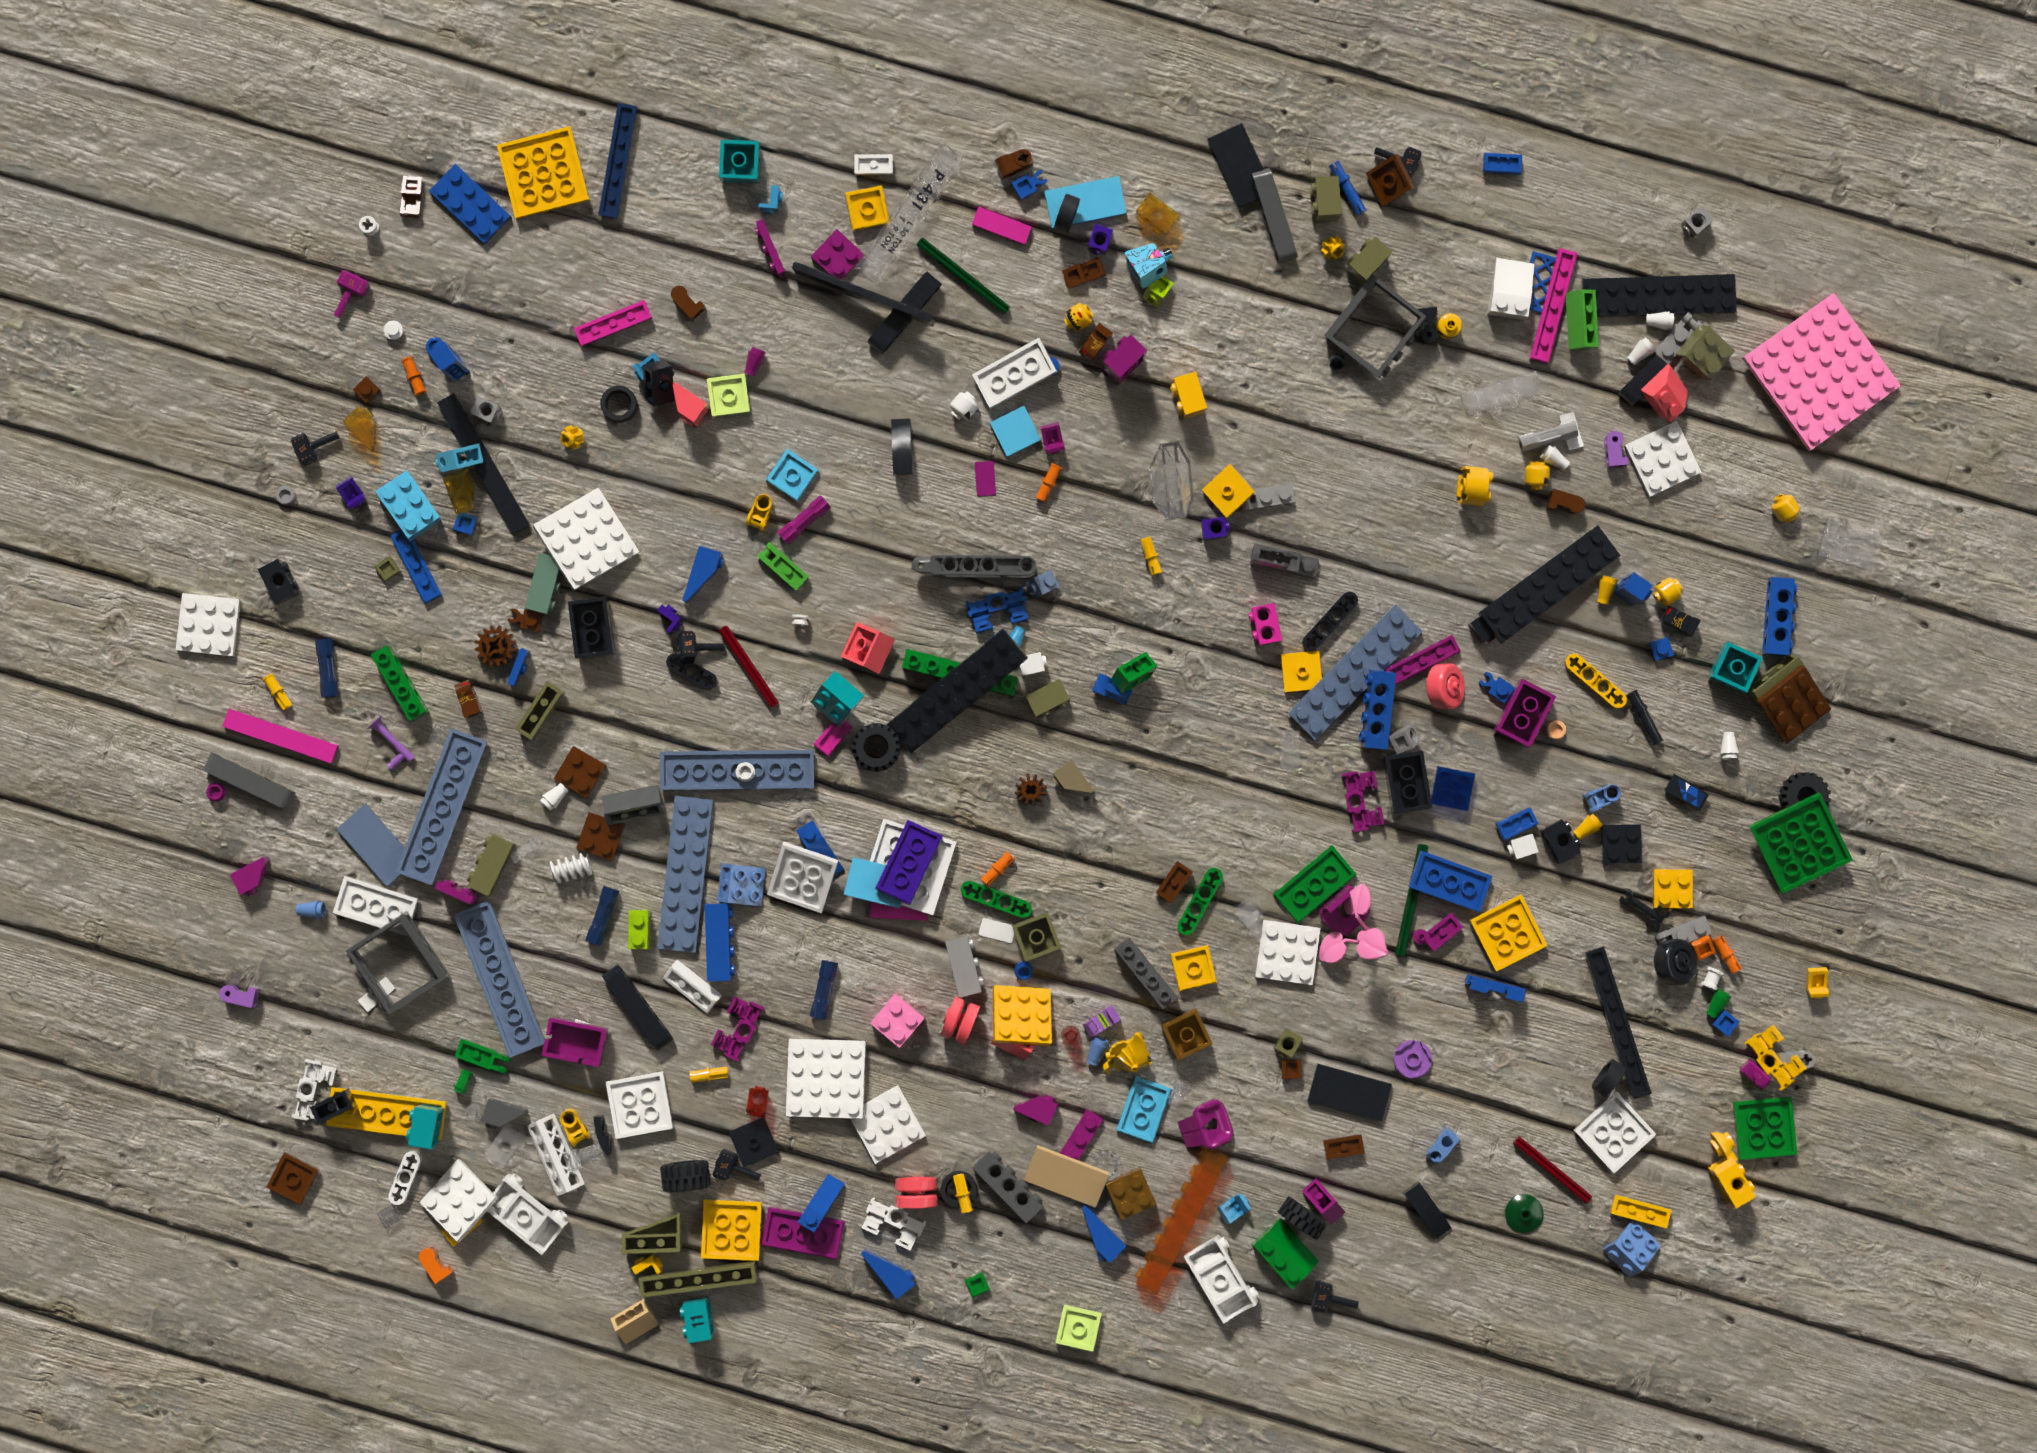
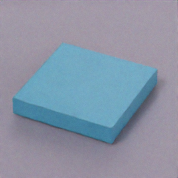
(1015, 431)
(792, 475)

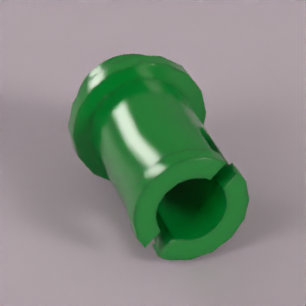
(463, 1081)

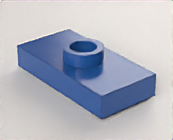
(1502, 163)
(519, 667)
(1516, 823)

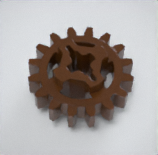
(490, 653)

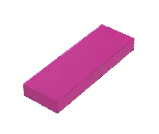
(1001, 225)
(884, 911)

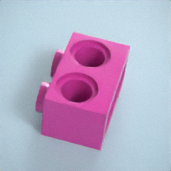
(1271, 624)

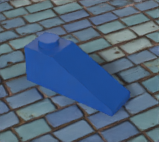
(704, 568)
(816, 842)
(821, 1203)
(1105, 1240)
(892, 1274)

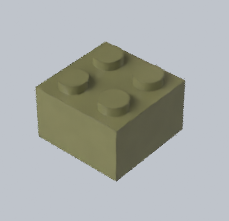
(1326, 199)
(1368, 261)
(1705, 352)
(1036, 936)

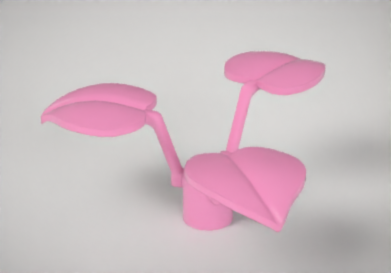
(1370, 941)

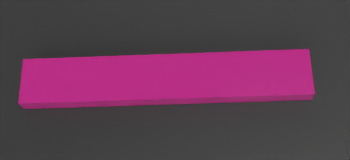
(1553, 306)
(280, 735)

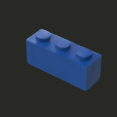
(1634, 589)

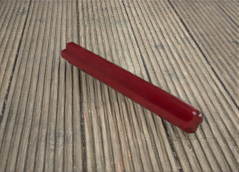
(748, 666)
(1551, 1169)

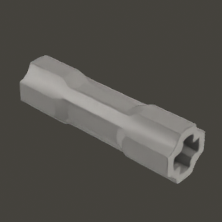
(1561, 432)

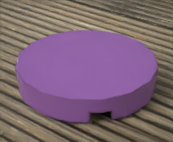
(1412, 1059)

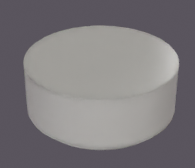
(285, 495)

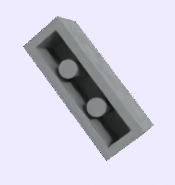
(964, 966)

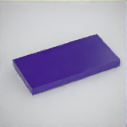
(908, 862)

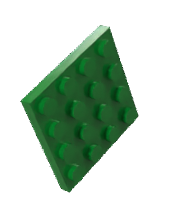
(1800, 843)

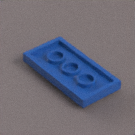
(470, 203)
(1450, 881)

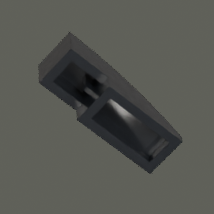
(901, 447)
(1427, 1209)

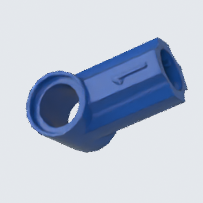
(1106, 688)

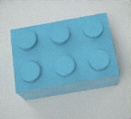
(408, 506)

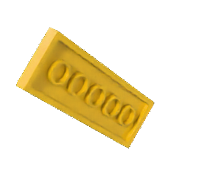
(381, 1112)

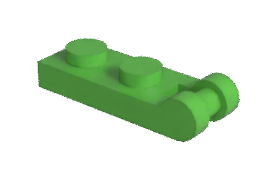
(783, 567)

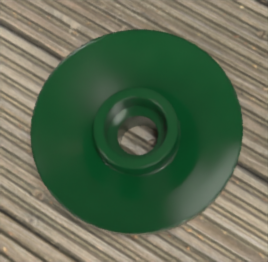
(1514, 1212)

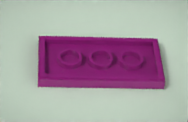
(785, 1233)

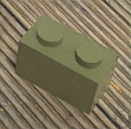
(1047, 698)

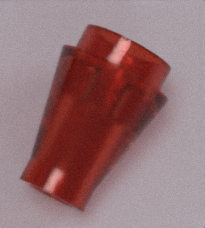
(1068, 1029)

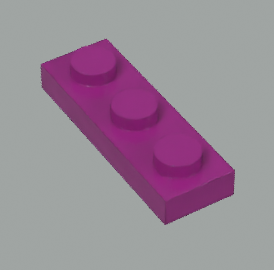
(769, 248)
(1081, 1135)

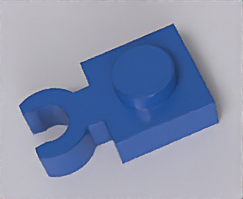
(1026, 185)
(1499, 689)

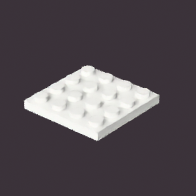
(585, 539)
(932, 882)
(826, 1078)

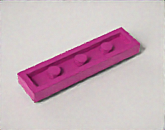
(613, 323)

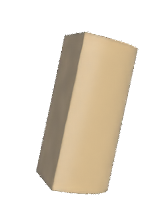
(634, 1321)

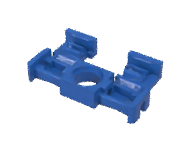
(980, 608)
(1484, 985)

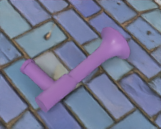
(403, 752)

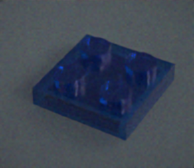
(1452, 788)

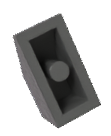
(500, 1113)

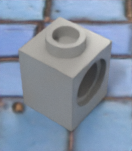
(1704, 218)
(478, 407)
(1404, 739)

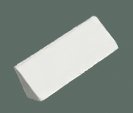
(692, 986)

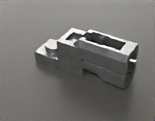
(1284, 560)

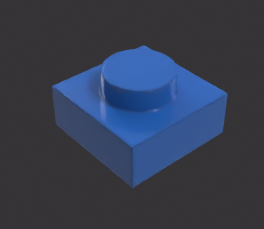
(465, 523)
(1661, 649)
(1725, 1023)

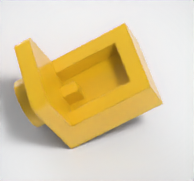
(1817, 982)
(642, 1263)

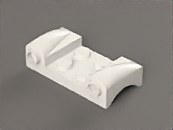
(526, 1215)
(1221, 1278)

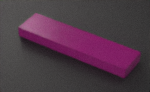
(1424, 659)

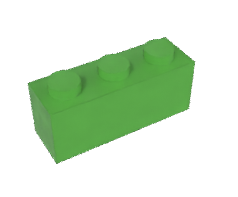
(1582, 319)

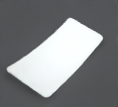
(1574, 442)
(369, 1001)

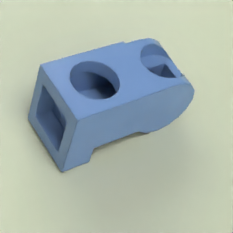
(1442, 1145)

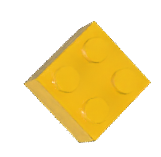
(1189, 395)

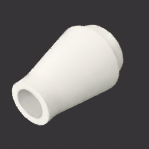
(1661, 320)
(1642, 350)
(1553, 457)
(1729, 747)
(553, 797)

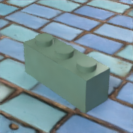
(544, 585)

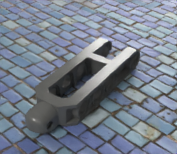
(1003, 566)

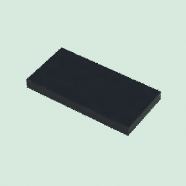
(1237, 162)
(1349, 1092)

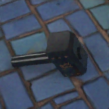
(1410, 158)
(305, 448)
(688, 647)
(726, 1164)
(1322, 1296)

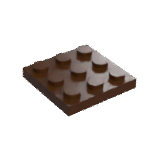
(1794, 704)

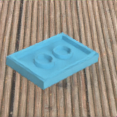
(863, 880)
(1143, 1109)

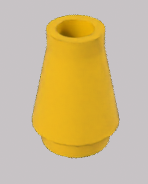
(1606, 589)
(1589, 826)

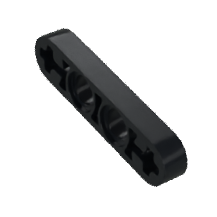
(1327, 619)

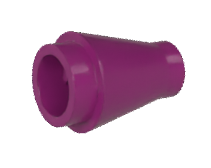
(754, 360)

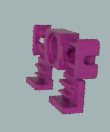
(1359, 817)
(735, 1045)

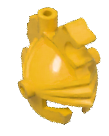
(1128, 1055)

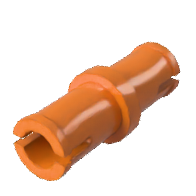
(413, 376)
(1048, 482)
(997, 869)
(1727, 954)

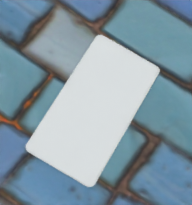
(996, 930)

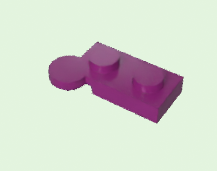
(1438, 933)

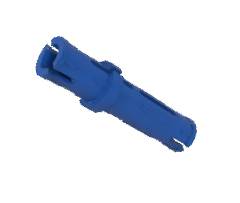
(1348, 188)

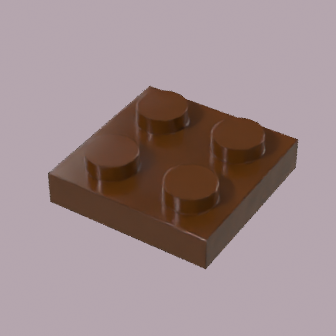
(1390, 180)
(580, 772)
(599, 837)
(292, 1178)

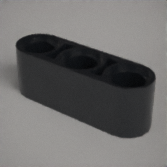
(1632, 390)

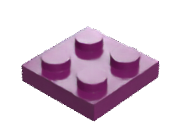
(837, 255)
(464, 894)

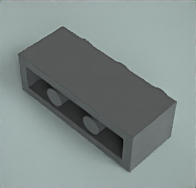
(632, 804)

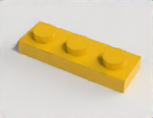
(1640, 1211)

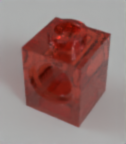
(757, 1110)

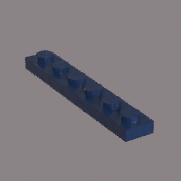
(617, 160)

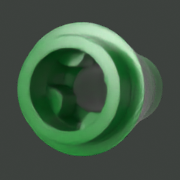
(1718, 1003)

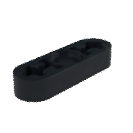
(701, 683)

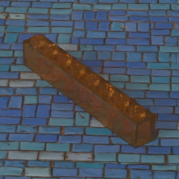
(1182, 1219)

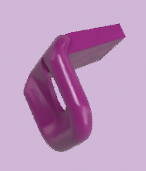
(1334, 921)
(1195, 1131)

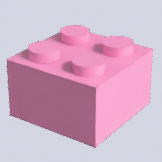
(897, 1020)

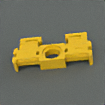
(1781, 1074)

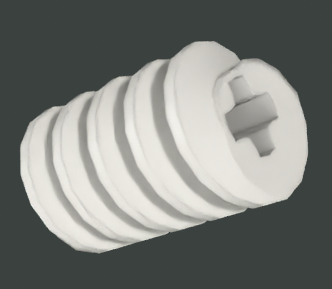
(571, 868)

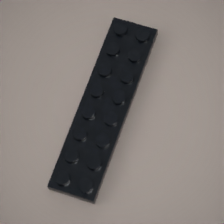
(1663, 294)
(1549, 584)
(957, 690)

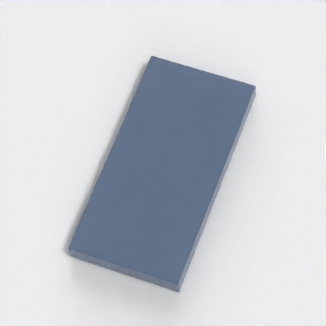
(373, 843)

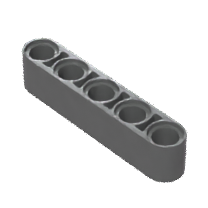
(1274, 215)
(249, 781)

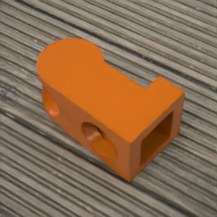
(433, 1265)

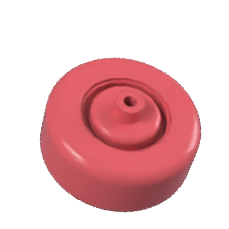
(1445, 686)

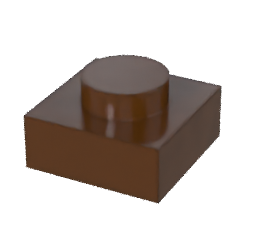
(366, 389)
(1291, 1069)

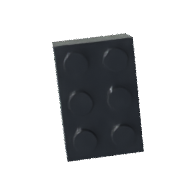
(591, 628)
(1407, 782)

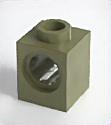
(1287, 1034)

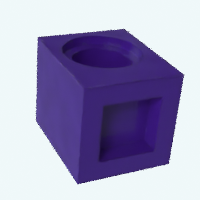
(1100, 231)
(1206, 530)

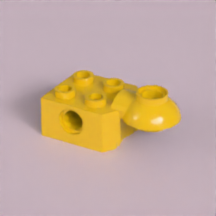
(1727, 1170)

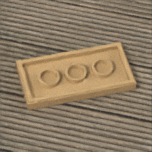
(1066, 1176)

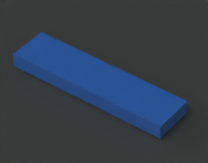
(416, 567)

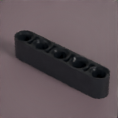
(895, 322)
(637, 1007)

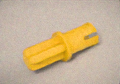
(1151, 556)
(277, 691)
(709, 1074)
(962, 1193)

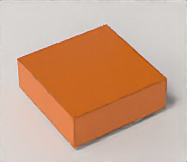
(1703, 947)

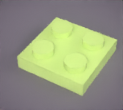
(728, 395)
(1078, 1327)

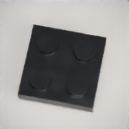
(1621, 843)

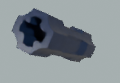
(328, 681)
(606, 903)
(821, 1001)

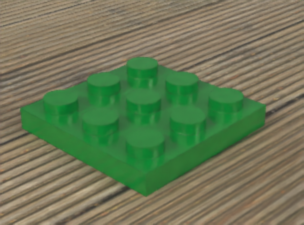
(1765, 1128)

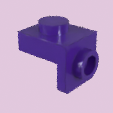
(351, 493)
(669, 612)

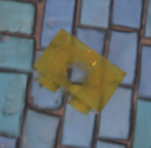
(1153, 204)

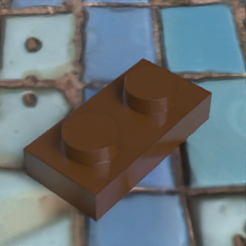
(1174, 882)
(1343, 1146)

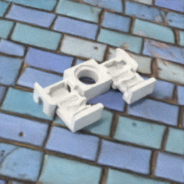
(314, 1073)
(909, 1225)

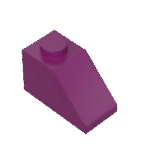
(250, 877)
(1038, 1108)
(1323, 1201)

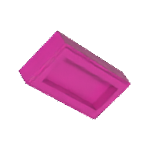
(832, 737)

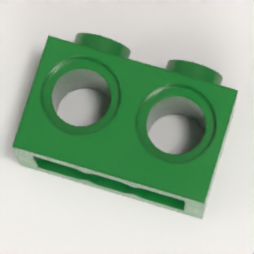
(1134, 672)

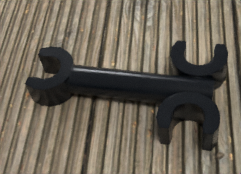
(1655, 916)

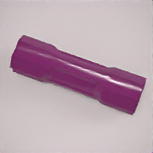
(804, 519)

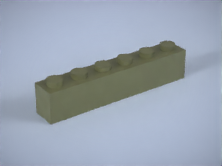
(698, 1279)

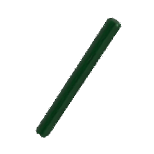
(963, 276)
(1409, 912)

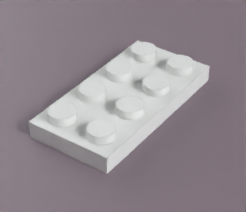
(1014, 373)
(373, 904)

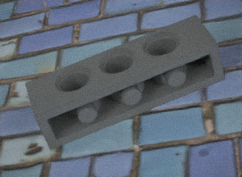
(1145, 973)
(1025, 1211)

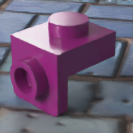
(1052, 438)

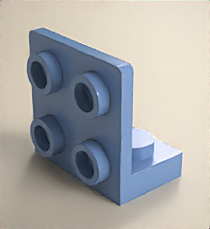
(741, 884)

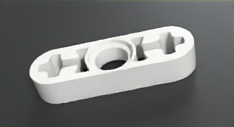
(405, 1162)

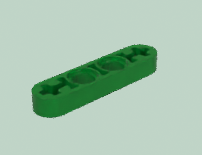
(995, 902)
(1203, 903)

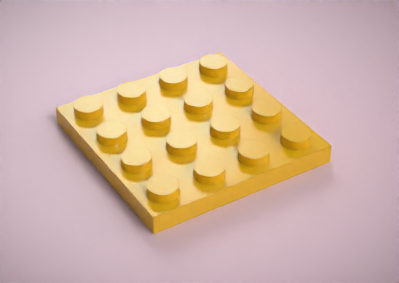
(543, 172)

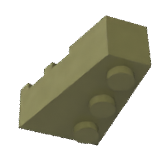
(656, 1238)

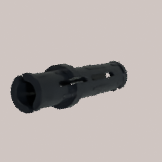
(1647, 723)

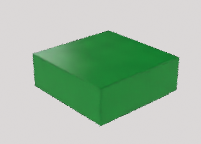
(977, 1284)

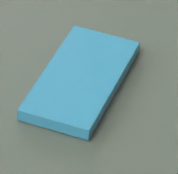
(1097, 200)

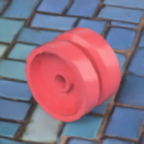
(959, 1020)
(917, 1194)

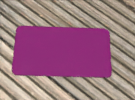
(985, 478)

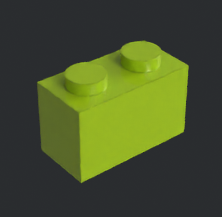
(639, 929)

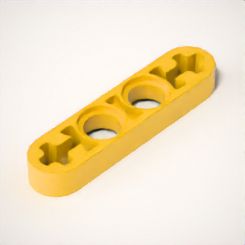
(1597, 678)

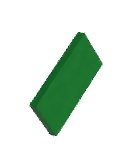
(1314, 884)

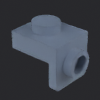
(1042, 584)

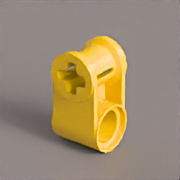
(759, 513)
(574, 1128)

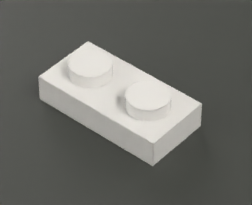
(873, 164)

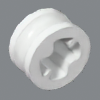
(800, 619)

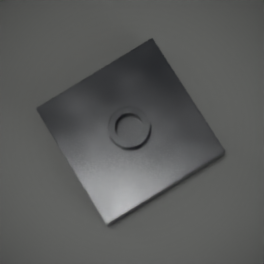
(753, 1141)

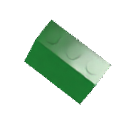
(1285, 1253)

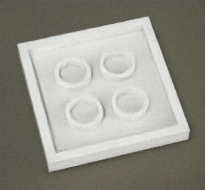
(1662, 459)
(208, 624)
(802, 877)
(1287, 952)
(639, 1105)
(888, 1124)
(1614, 1132)
(458, 1200)

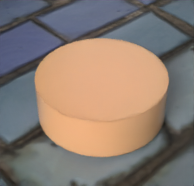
(1556, 730)

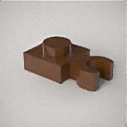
(529, 619)

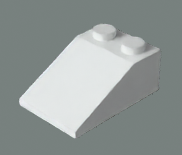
(1511, 289)

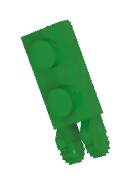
(480, 1055)

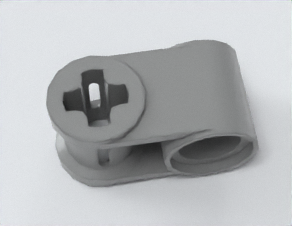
(1786, 1055)

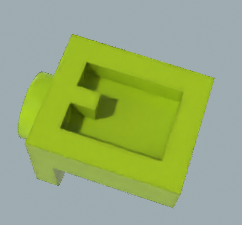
(1157, 291)

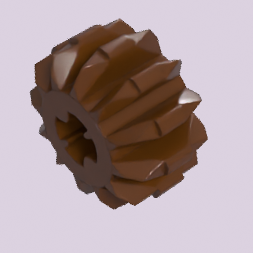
(1030, 796)

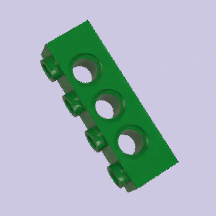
(400, 683)

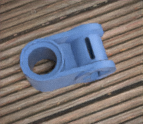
(1600, 797)

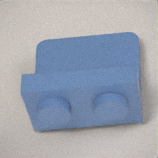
(1632, 1249)

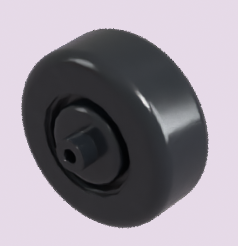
(1675, 962)

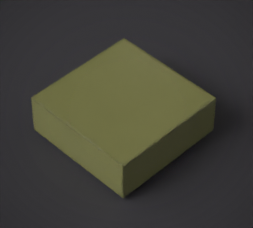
(387, 568)

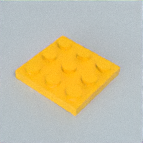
(1508, 932)
(1022, 1015)
(731, 1229)

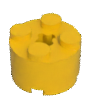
(1474, 486)

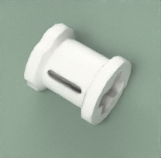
(366, 220)
(1712, 978)

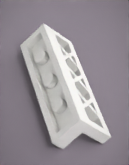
(551, 1156)

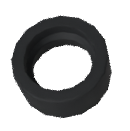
(1067, 213)
(619, 418)
(1608, 1078)
(944, 1193)

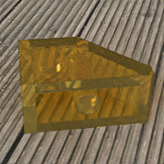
(363, 426)
(460, 490)

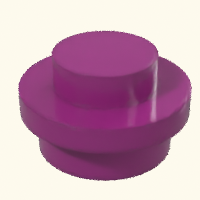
(216, 792)

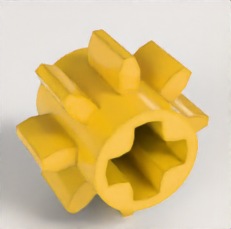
(1333, 248)
(572, 437)

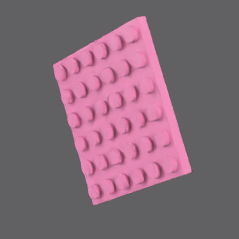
(1821, 372)

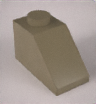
(1071, 778)

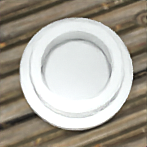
(393, 330)
(745, 772)

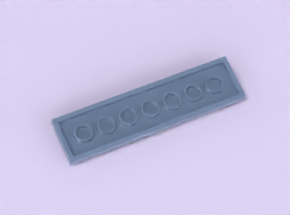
(1347, 677)
(718, 769)
(441, 806)
(685, 874)
(499, 978)

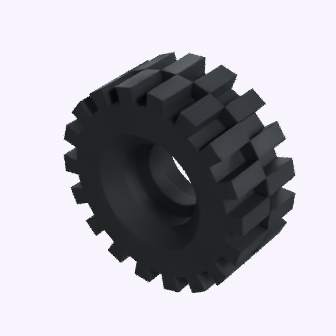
(1801, 781)
(1302, 1218)

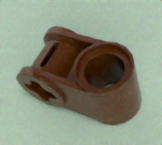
(1010, 163)

